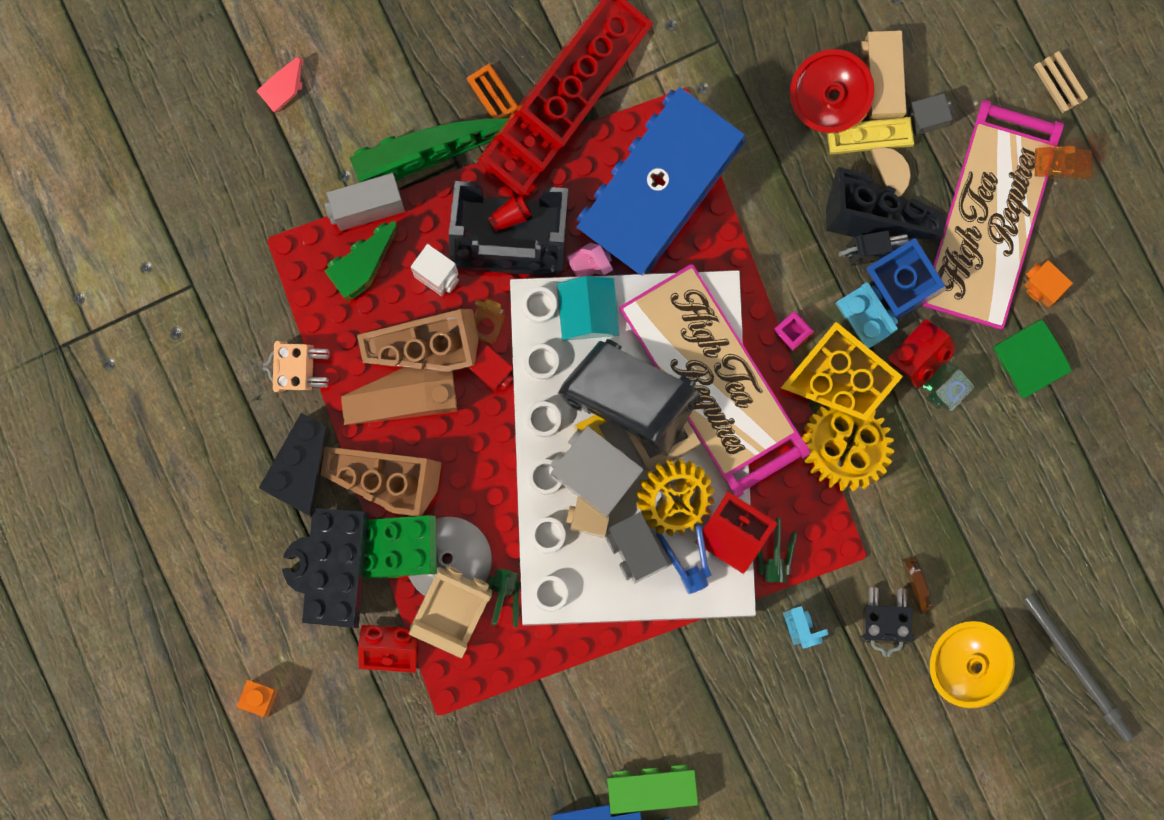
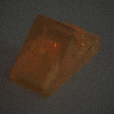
(1063, 162)

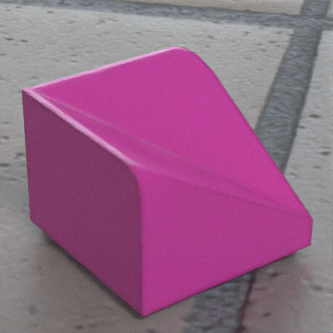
(794, 331)

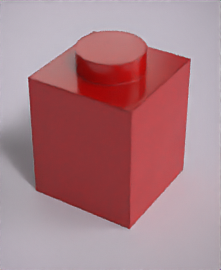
(492, 370)

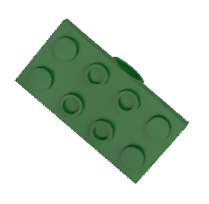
(400, 547)

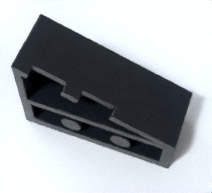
(298, 465)

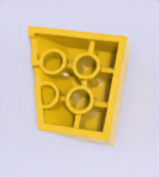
(843, 375)

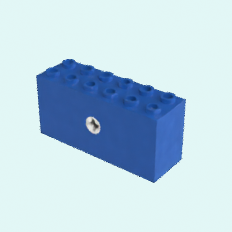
(690, 152)

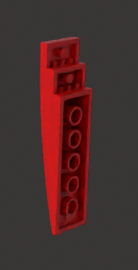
(564, 93)

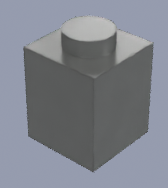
(931, 114)

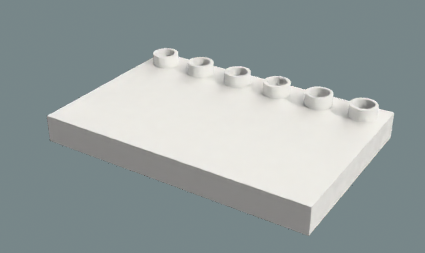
(575, 574)

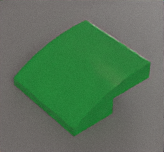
(1032, 358)

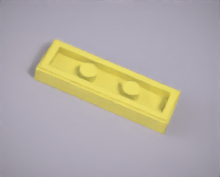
(873, 134)

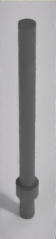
(1111, 714)

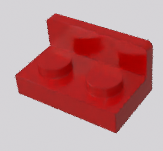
(387, 649)

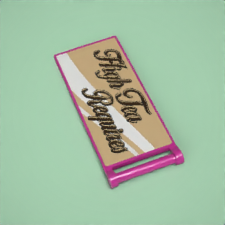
(991, 218)
(737, 410)

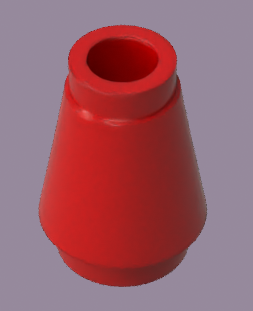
(510, 214)

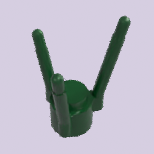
(776, 569)
(505, 583)

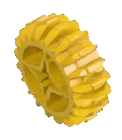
(661, 515)

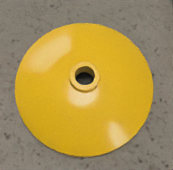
(955, 662)

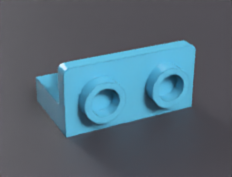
(867, 315)
(798, 626)

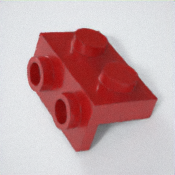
(922, 353)

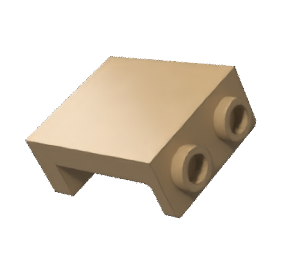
(450, 610)

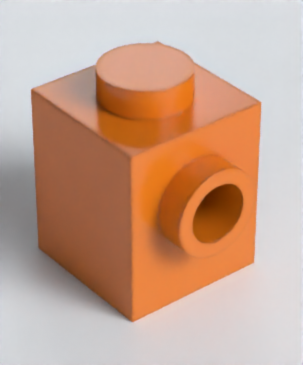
(1046, 283)

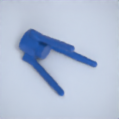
(692, 577)

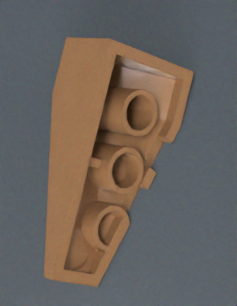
(431, 343)
(400, 396)
(392, 481)

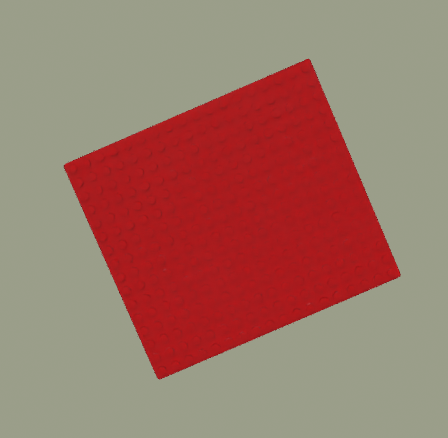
(480, 438)

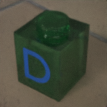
(947, 387)

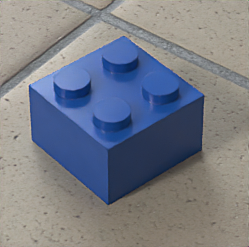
(906, 278)

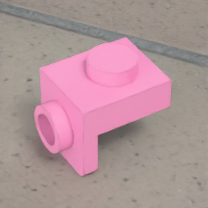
(590, 260)

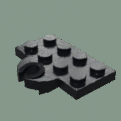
(330, 567)

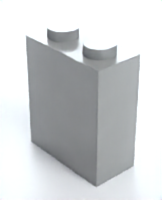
(364, 202)
(595, 471)

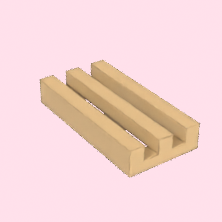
(1070, 77)

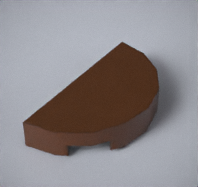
(918, 584)

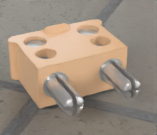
(290, 367)

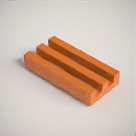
(480, 74)

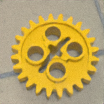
(871, 456)

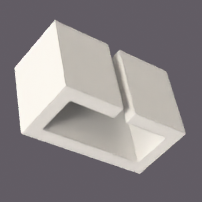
(435, 271)

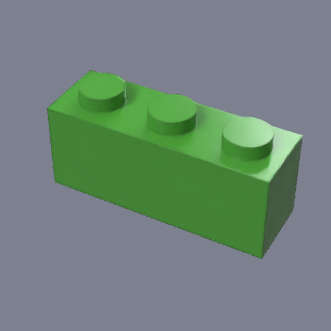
(652, 789)

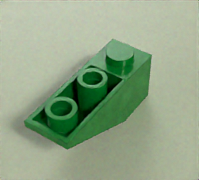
(359, 267)

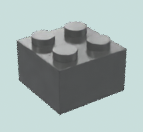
(636, 547)

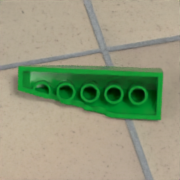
(423, 148)

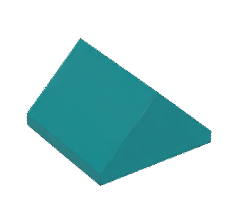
(587, 308)

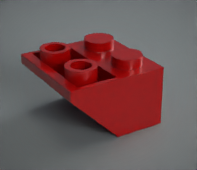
(736, 532)

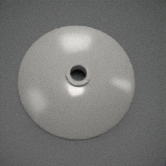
(466, 545)

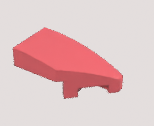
(282, 85)

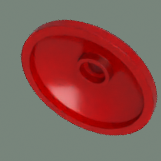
(824, 74)

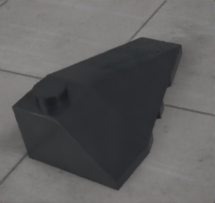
(863, 208)

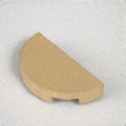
(892, 168)

